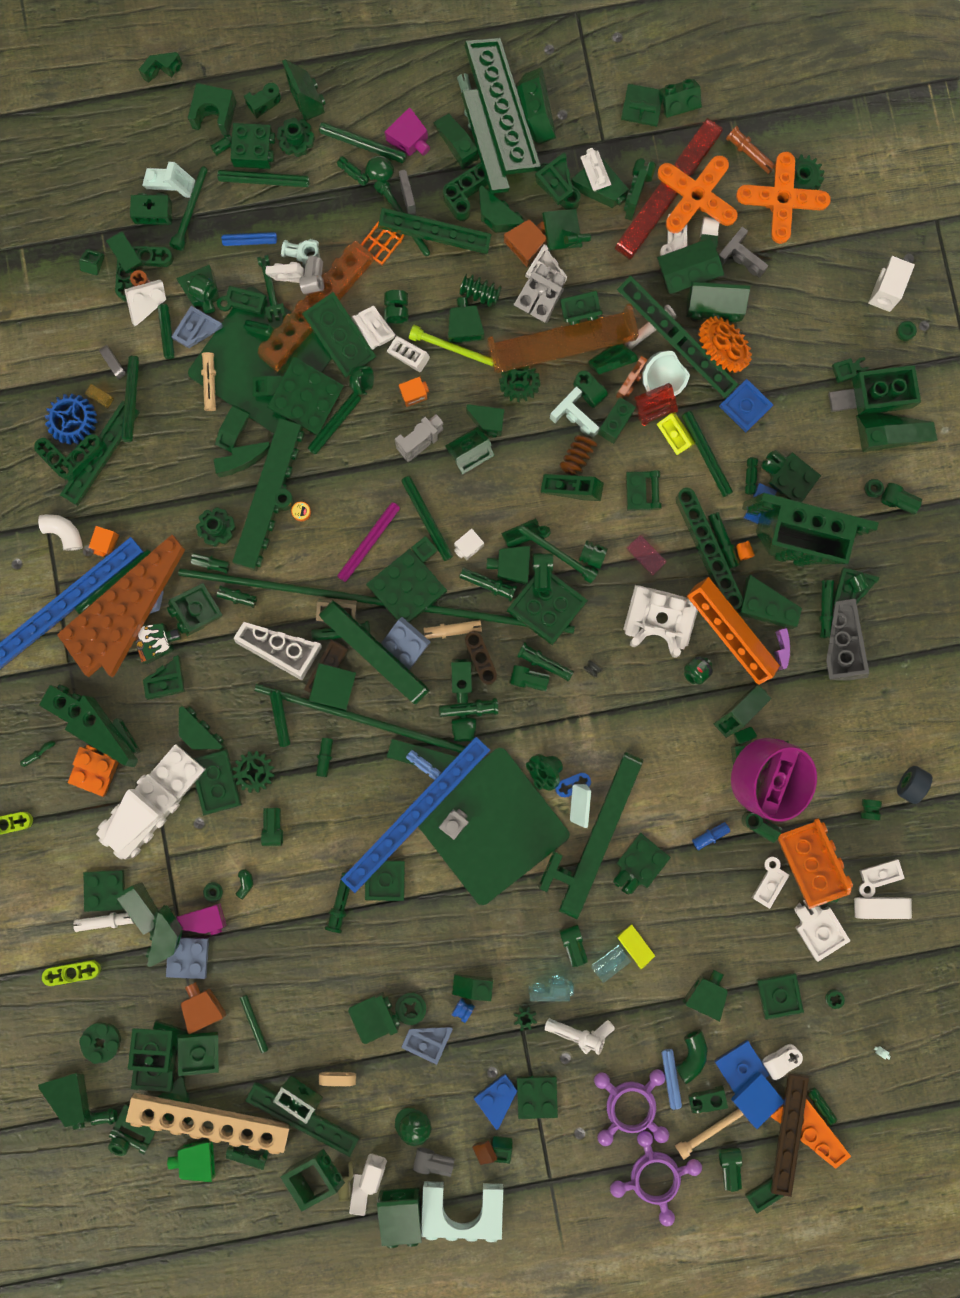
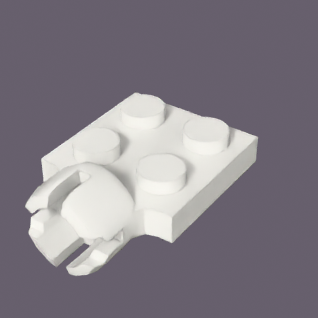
(820, 930)

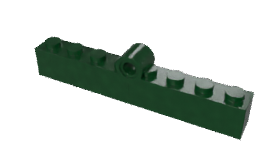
(677, 336)
(268, 495)

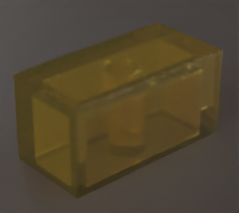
(99, 396)

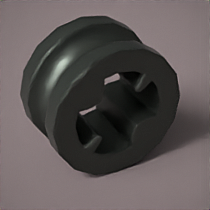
(592, 669)

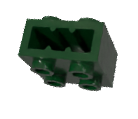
(252, 146)

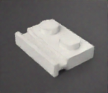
(373, 327)

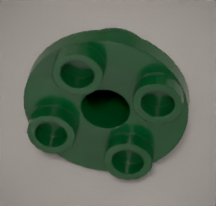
(545, 771)

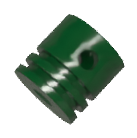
(593, 554)

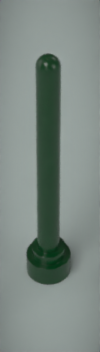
(383, 188)
(178, 241)
(588, 573)

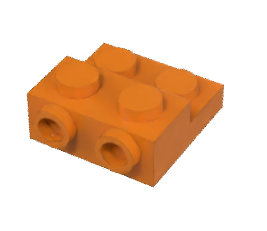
(92, 770)

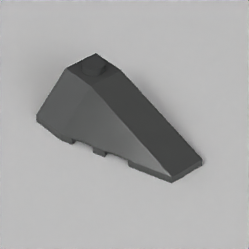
(846, 646)

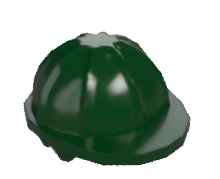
(413, 1126)

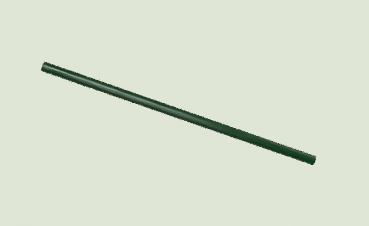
(363, 719)

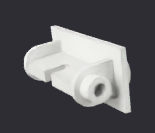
(595, 169)

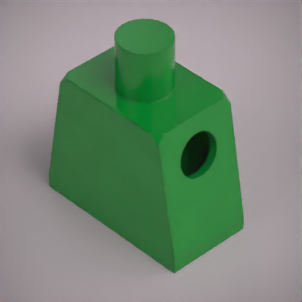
(195, 1161)

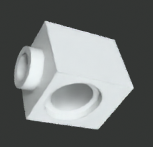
(468, 545)

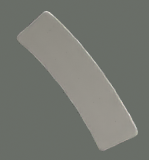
(358, 1198)

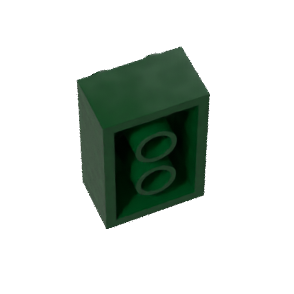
(886, 390)

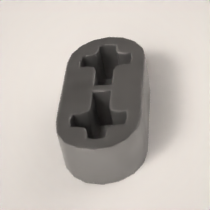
(112, 362)

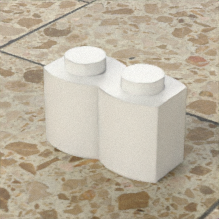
(372, 1174)

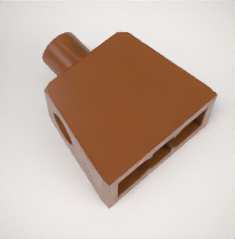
(526, 240)
(200, 1008)

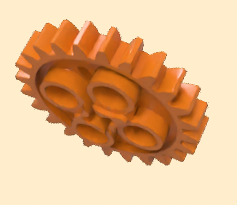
(725, 344)

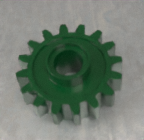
(810, 171)

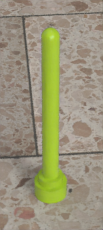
(418, 334)

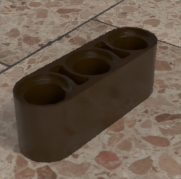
(474, 651)

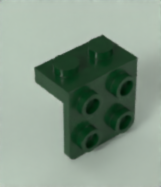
(374, 1018)

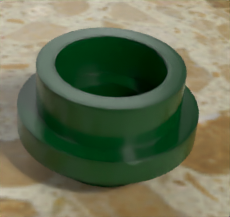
(879, 488)
(208, 896)

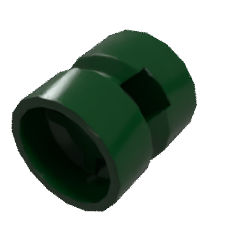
(396, 309)

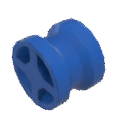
(463, 1010)

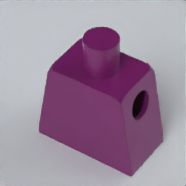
(408, 134)

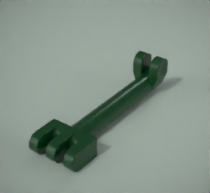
(274, 306)

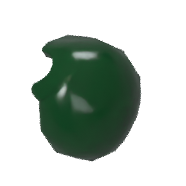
(379, 168)
(361, 379)

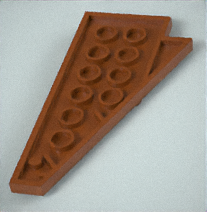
(113, 621)

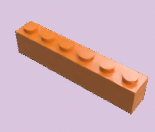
(733, 631)

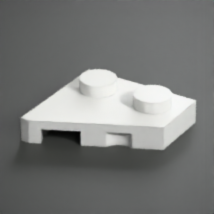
(545, 258)
(289, 272)
(144, 300)

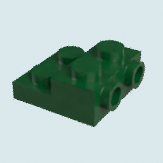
(193, 609)

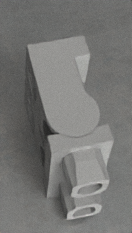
(541, 288)
(420, 438)

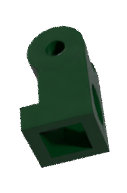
(263, 100)
(708, 1100)

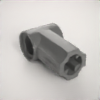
(427, 1161)

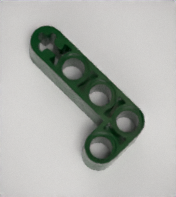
(463, 192)

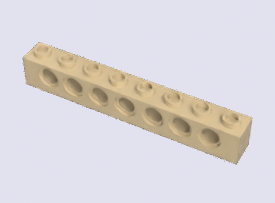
(160, 1106)

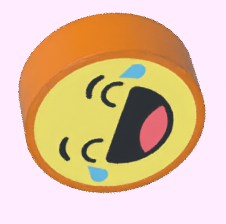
(301, 511)

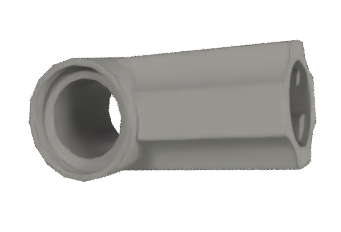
(312, 279)

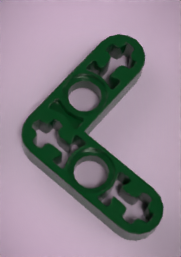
(160, 251)
(70, 461)

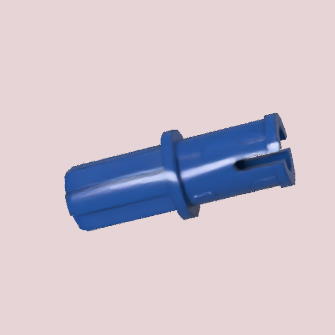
(711, 836)

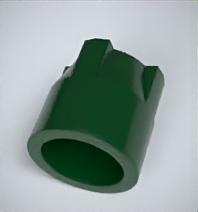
(859, 582)

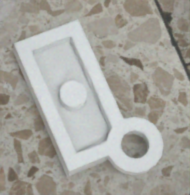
(880, 875)
(770, 884)

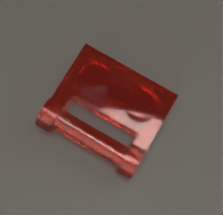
(655, 400)

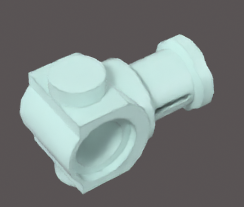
(301, 250)

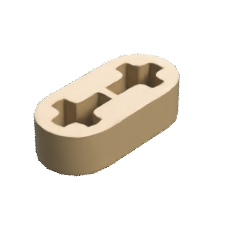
(337, 1079)

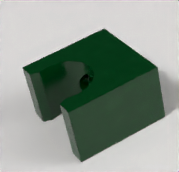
(212, 101)

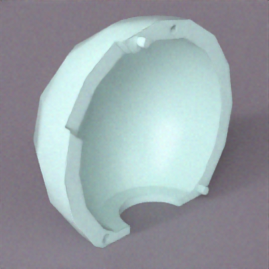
(665, 369)

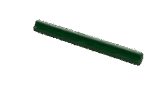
(362, 142)
(263, 178)
(130, 399)
(707, 453)
(426, 518)
(100, 591)

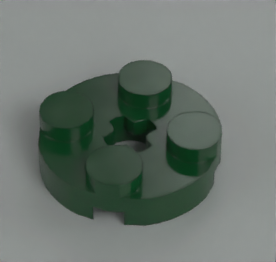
(95, 1053)

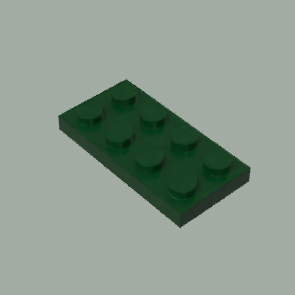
(338, 334)

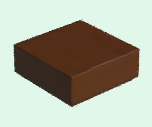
(484, 1152)

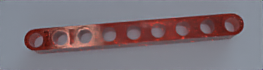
(664, 195)

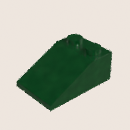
(304, 91)

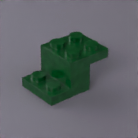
(152, 1059)

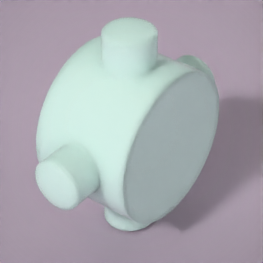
(882, 1052)

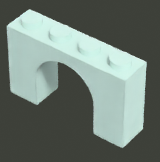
(438, 1225)

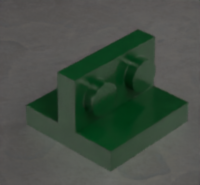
(470, 450)
(552, 872)

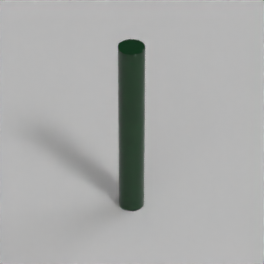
(254, 1024)

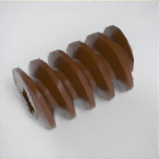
(576, 455)

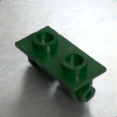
(247, 1156)

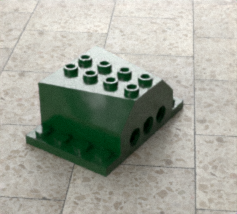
(805, 531)

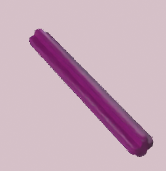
(368, 542)

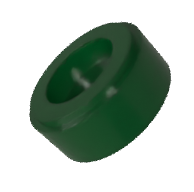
(906, 330)
(118, 1146)

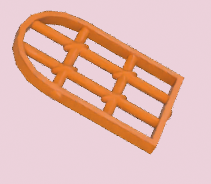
(375, 242)

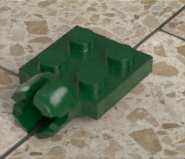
(641, 174)
(790, 475)
(639, 864)

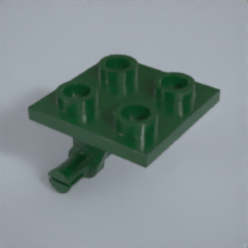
(642, 105)
(563, 230)

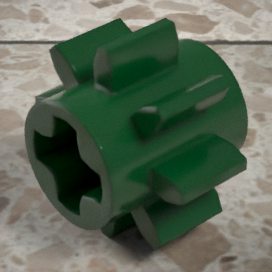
(528, 1022)

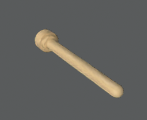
(686, 1147)

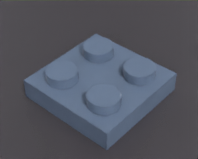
(405, 643)
(189, 959)

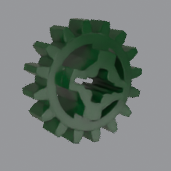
(519, 383)
(255, 780)

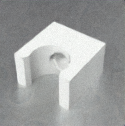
(891, 284)

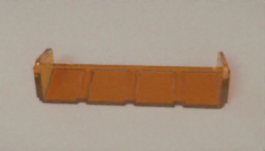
(563, 341)

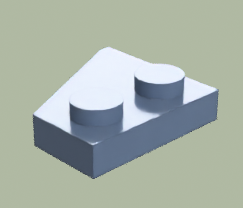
(195, 328)

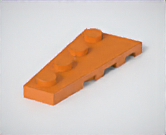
(818, 1136)

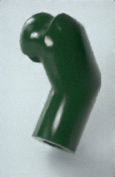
(246, 883)

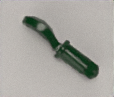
(36, 755)

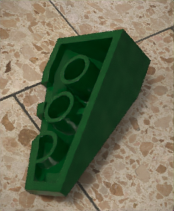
(887, 431)

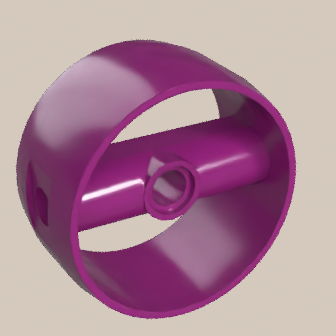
(774, 799)

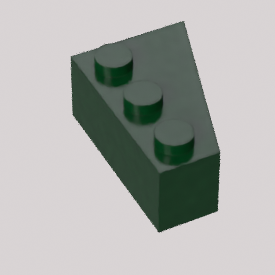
(768, 605)

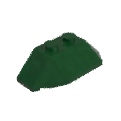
(536, 105)

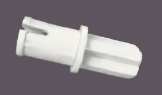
(603, 1031)

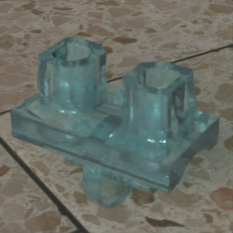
(611, 964)

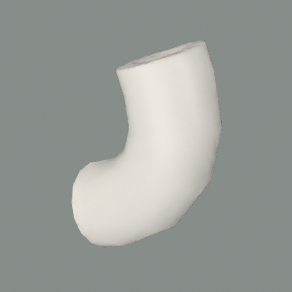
(63, 528)

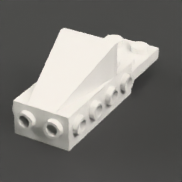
(149, 804)

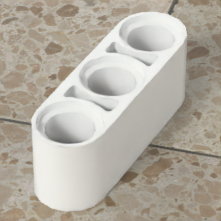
(883, 908)

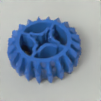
(74, 404)

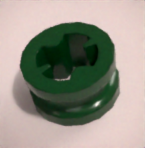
(836, 1005)

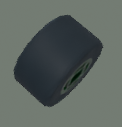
(914, 784)

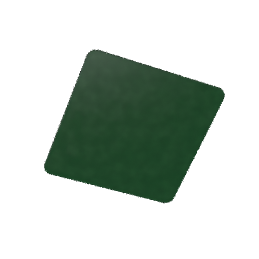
(238, 362)
(506, 829)

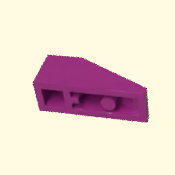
(204, 920)

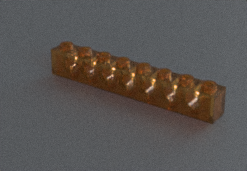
(351, 274)

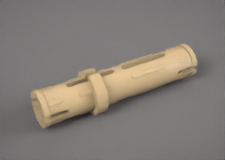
(208, 359)
(452, 629)

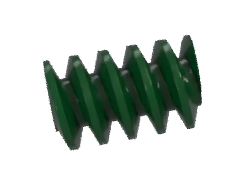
(479, 290)

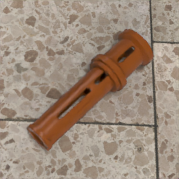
(744, 145)

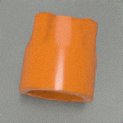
(744, 550)

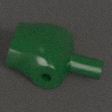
(464, 728)

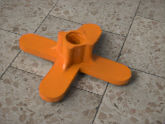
(700, 188)
(784, 191)

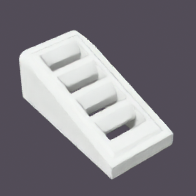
(418, 360)

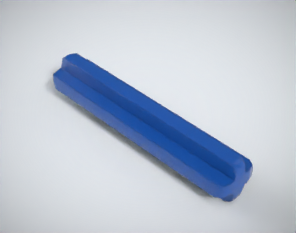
(249, 239)

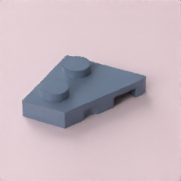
(427, 1042)

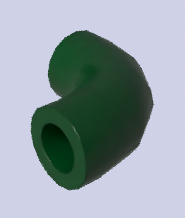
(696, 1057)

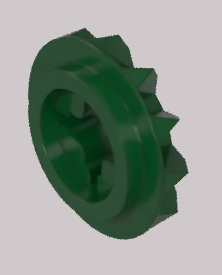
(401, 1008)

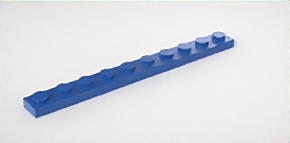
(67, 601)
(415, 815)

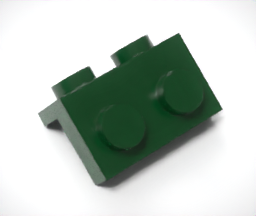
(681, 97)
(580, 307)

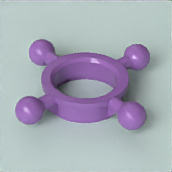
(602, 1081)
(619, 1188)

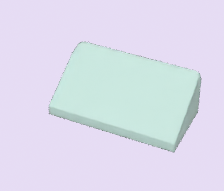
(580, 805)

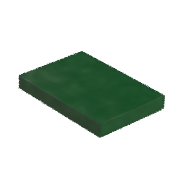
(216, 785)

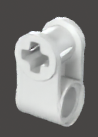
(780, 1062)

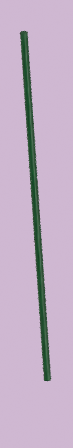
(348, 596)

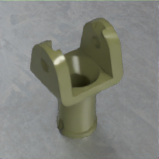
(344, 1191)

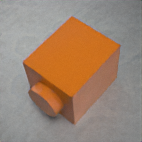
(413, 391)
(103, 541)

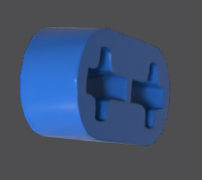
(571, 780)

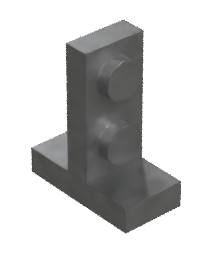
(743, 255)

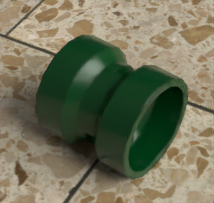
(871, 809)

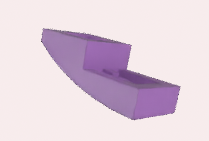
(782, 656)

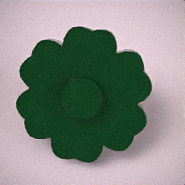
(295, 137)
(216, 527)

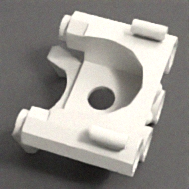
(643, 611)

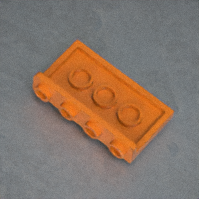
(815, 864)

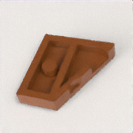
(636, 374)

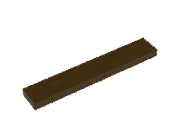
(789, 1134)

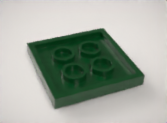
(305, 396)
(406, 587)
(548, 611)

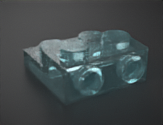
(557, 990)

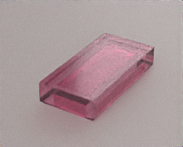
(646, 555)

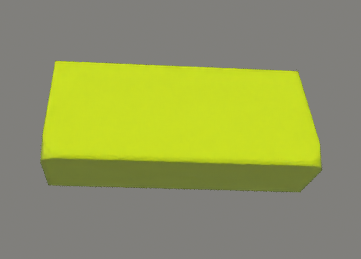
(675, 433)
(636, 946)

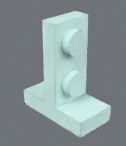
(169, 179)
(574, 414)

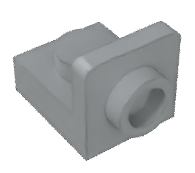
(454, 823)

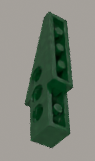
(100, 734)

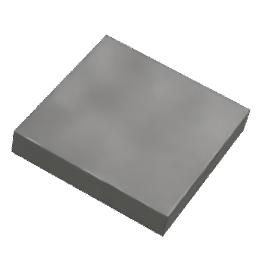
(407, 192)

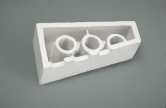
(282, 650)

